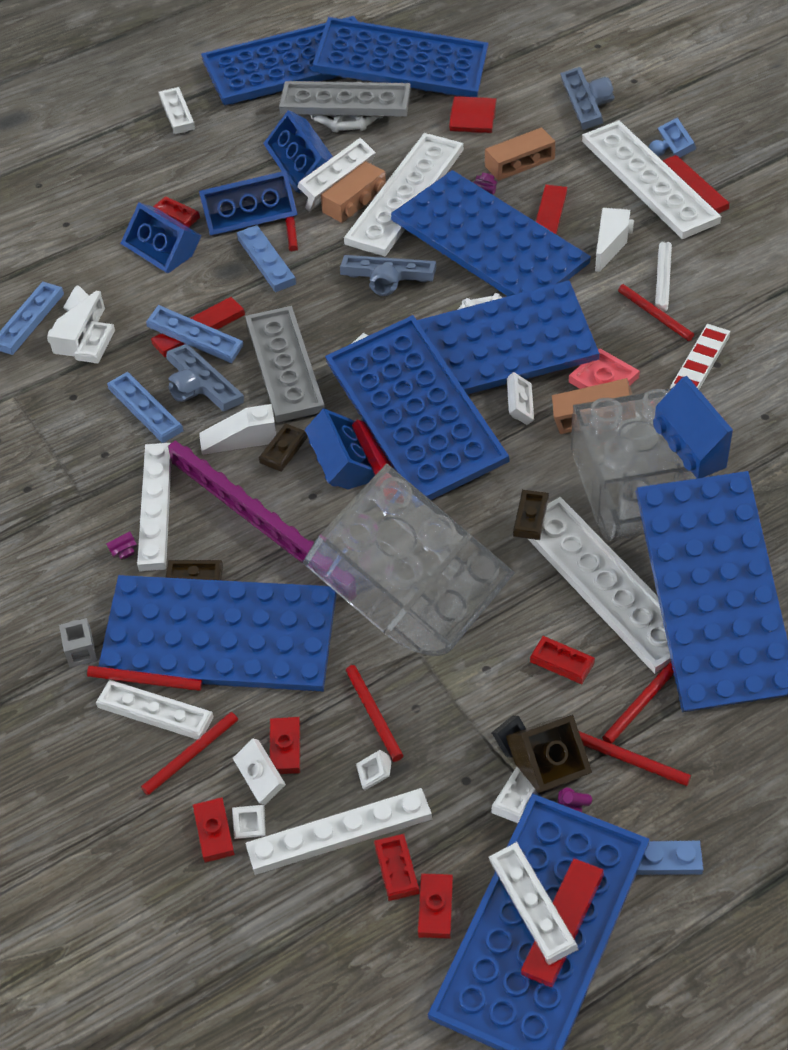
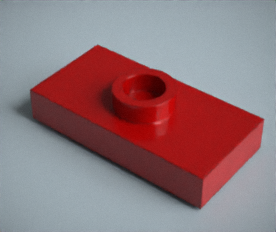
(178, 211)
(562, 659)
(285, 744)
(213, 829)
(396, 867)
(435, 906)

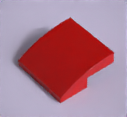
(472, 114)

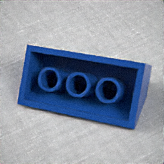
(296, 148)
(248, 203)

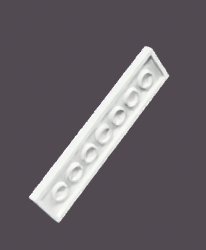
(422, 167)
(651, 179)
(604, 583)

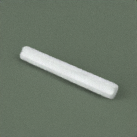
(663, 276)

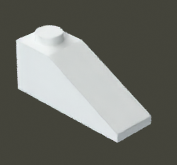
(612, 234)
(71, 326)
(242, 430)

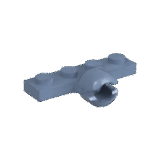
(587, 96)
(387, 272)
(199, 377)

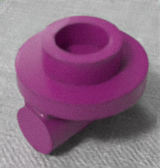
(486, 182)
(122, 546)
(574, 799)

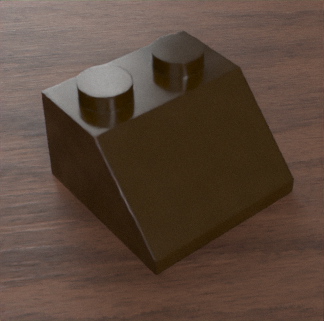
(550, 753)

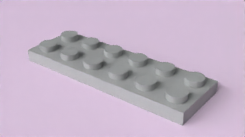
(345, 98)
(284, 364)

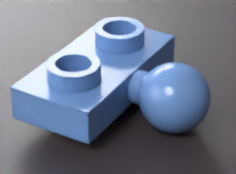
(674, 138)

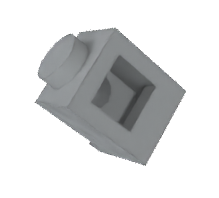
(78, 642)

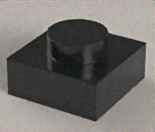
(510, 726)

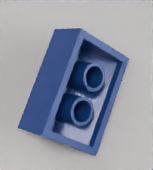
(159, 238)
(693, 429)
(339, 450)

